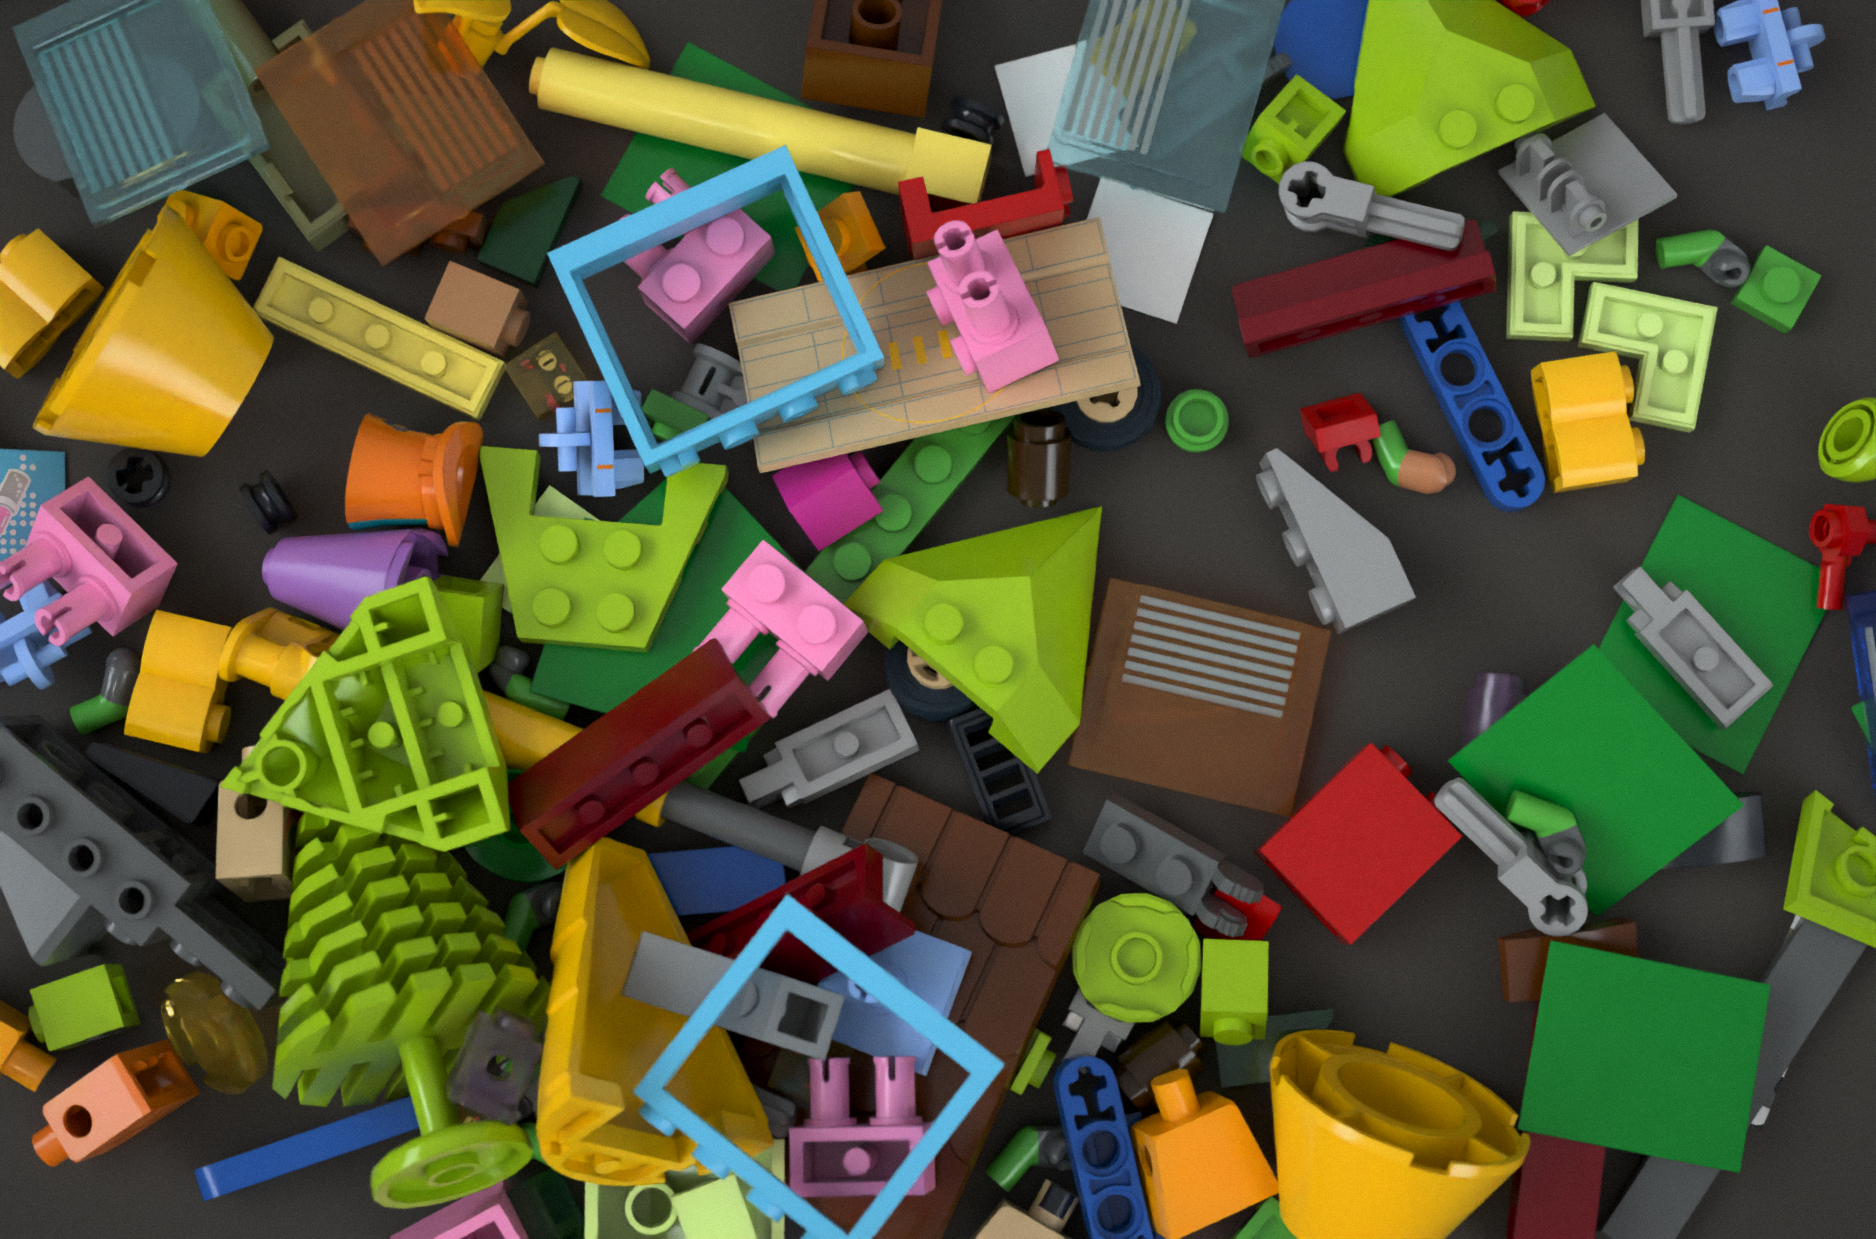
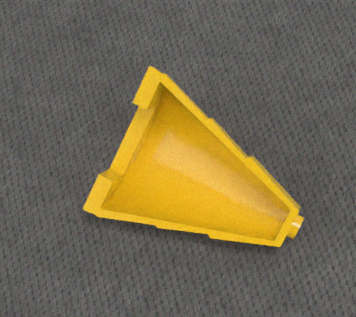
(607, 1042)

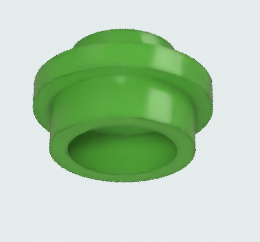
(1196, 421)

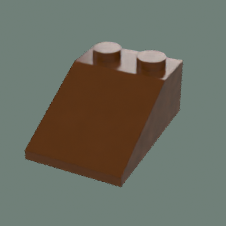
(872, 54)

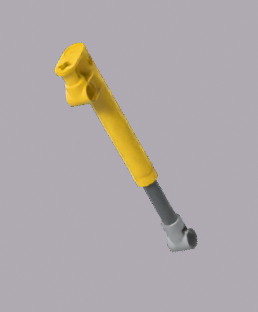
(282, 648)

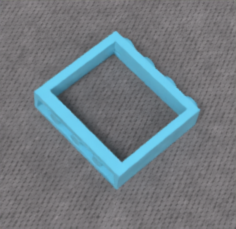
(676, 217)
(723, 1155)

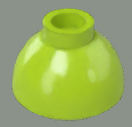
(1849, 443)

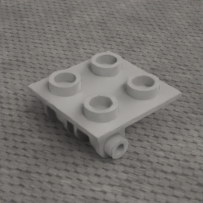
(1585, 182)

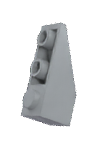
(1344, 553)
(765, 1008)

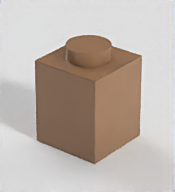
(479, 310)

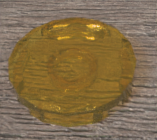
(214, 1033)

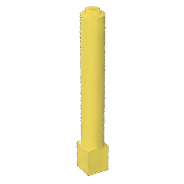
(756, 125)

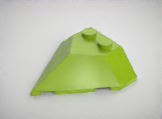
(1450, 85)
(999, 622)
(388, 730)

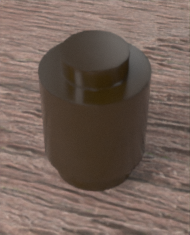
(1038, 458)
(1154, 1054)

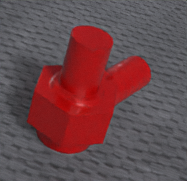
(1839, 534)

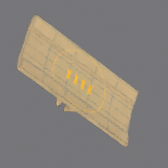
(922, 382)

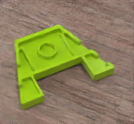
(592, 577)

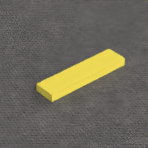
(379, 338)

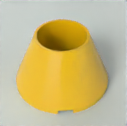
(161, 353)
(1383, 1140)

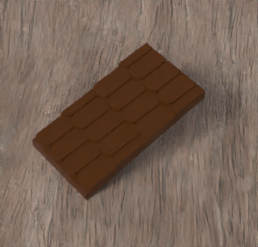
(1017, 918)

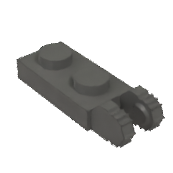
(1171, 864)

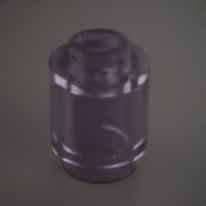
(1489, 701)

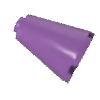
(336, 571)

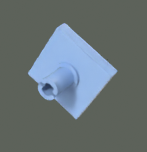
(925, 967)

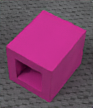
(830, 495)

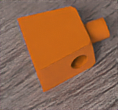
(113, 1103)

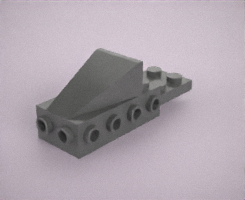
(98, 860)

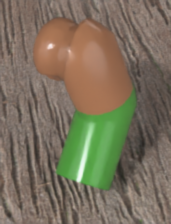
(1409, 467)

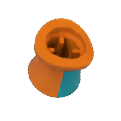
(412, 476)

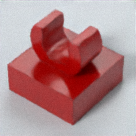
(1341, 424)

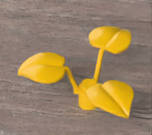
(589, 22)

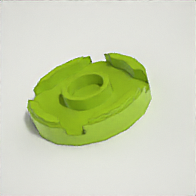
(1136, 958)

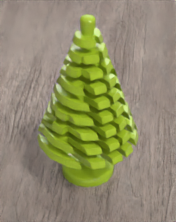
(388, 979)

